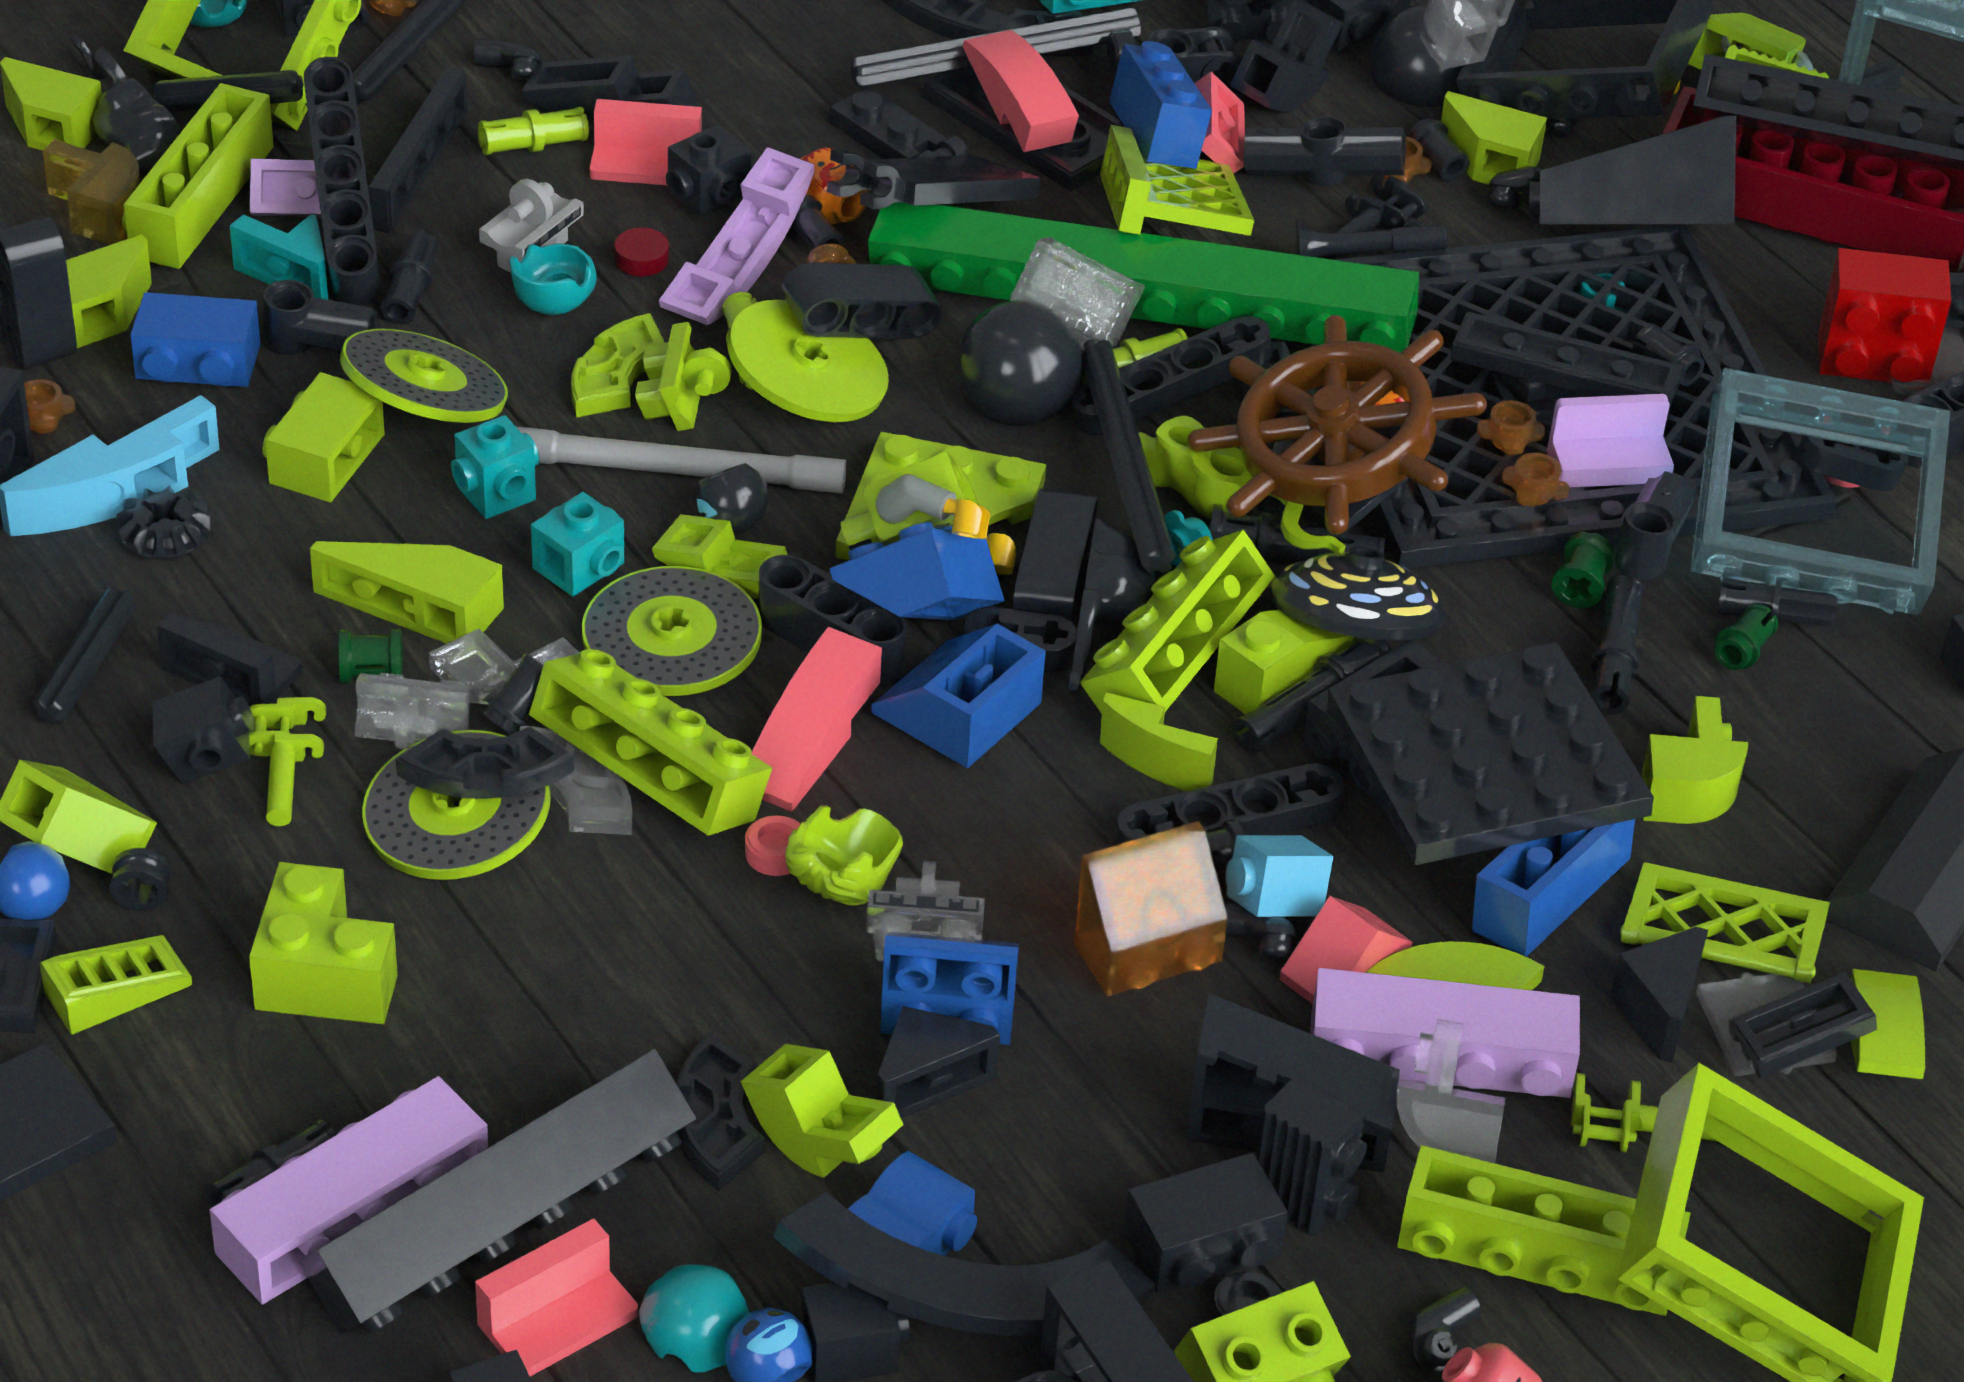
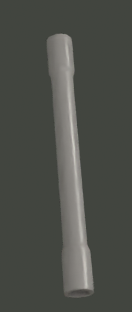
(794, 471)

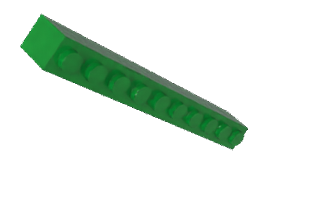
(1182, 278)

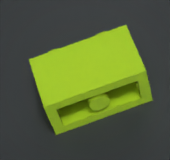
(323, 437)

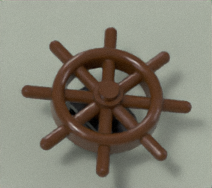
(1346, 445)

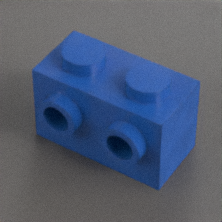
(195, 339)

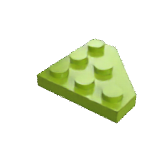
(1000, 482)

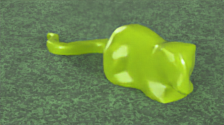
(1213, 477)

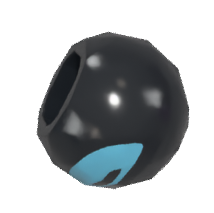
(735, 496)

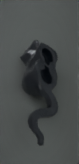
(128, 111)
(1112, 589)

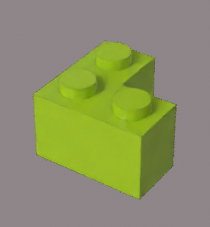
(315, 957)

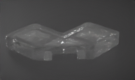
(483, 664)

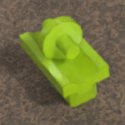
(679, 378)

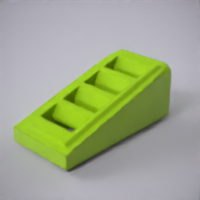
(77, 988)

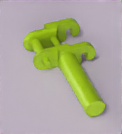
(284, 748)
(1631, 1117)

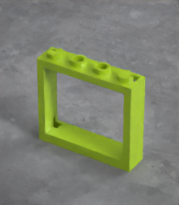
(166, 21)
(1732, 1303)

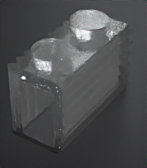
(1081, 290)

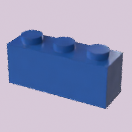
(1160, 105)
(1544, 881)

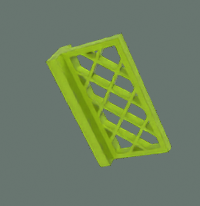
(1168, 192)

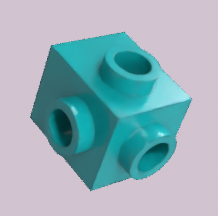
(495, 466)
(577, 543)

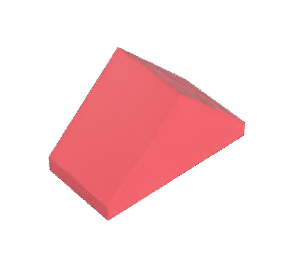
(1340, 939)

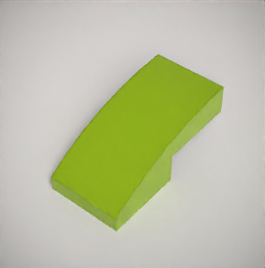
(712, 547)
(1140, 739)
(1899, 1041)

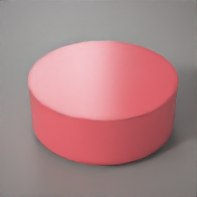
(767, 844)

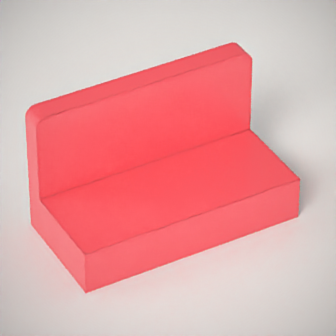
(1226, 125)
(635, 139)
(554, 1299)

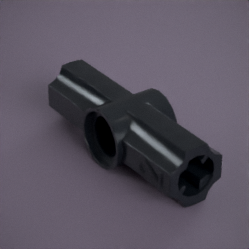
(1325, 151)

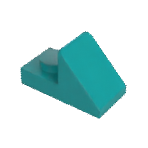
(278, 255)

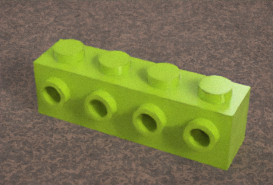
(199, 174)
(1181, 622)
(650, 741)
(1521, 1226)

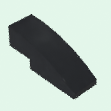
(583, 81)

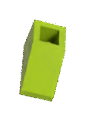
(50, 103)
(1492, 135)
(108, 288)
(71, 815)

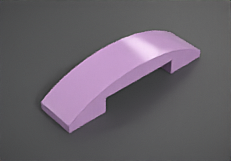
(746, 241)

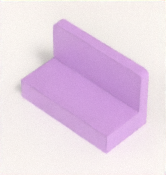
(284, 188)
(1610, 439)

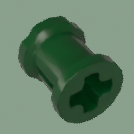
(1580, 579)
(369, 654)

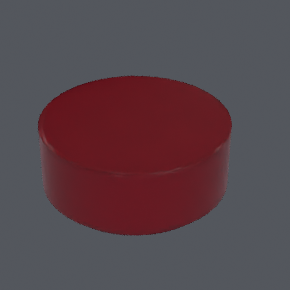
(641, 252)

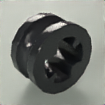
(140, 879)

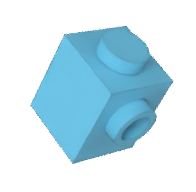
(1278, 875)

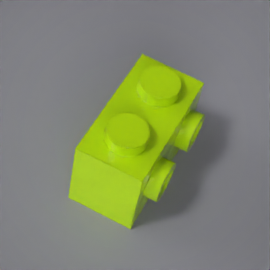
(1268, 1341)

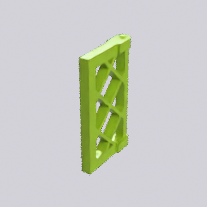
(1757, 904)

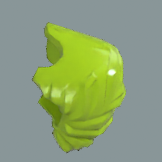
(843, 855)

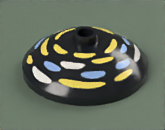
(1358, 596)

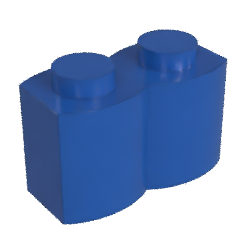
(920, 1205)

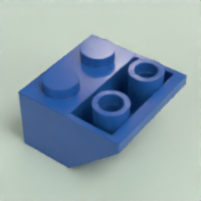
(924, 574)
(967, 693)
(950, 978)

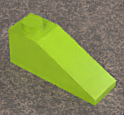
(411, 585)
(1269, 657)

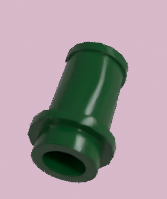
(1740, 644)

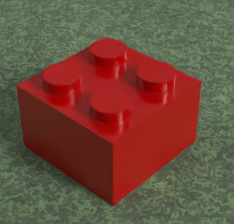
(1883, 316)

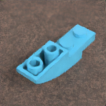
(95, 479)

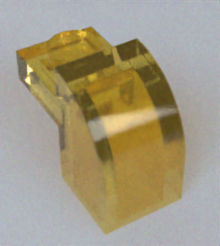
(93, 186)

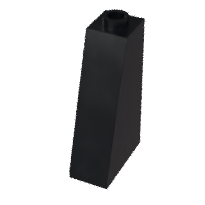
(1654, 181)

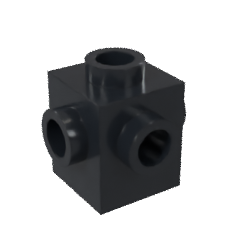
(707, 169)

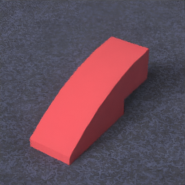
(1022, 89)
(816, 714)

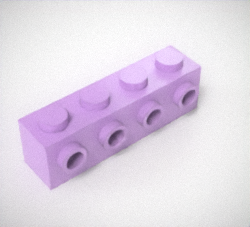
(1507, 1040)
(342, 1184)

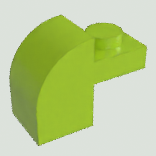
(1694, 774)
(811, 1113)

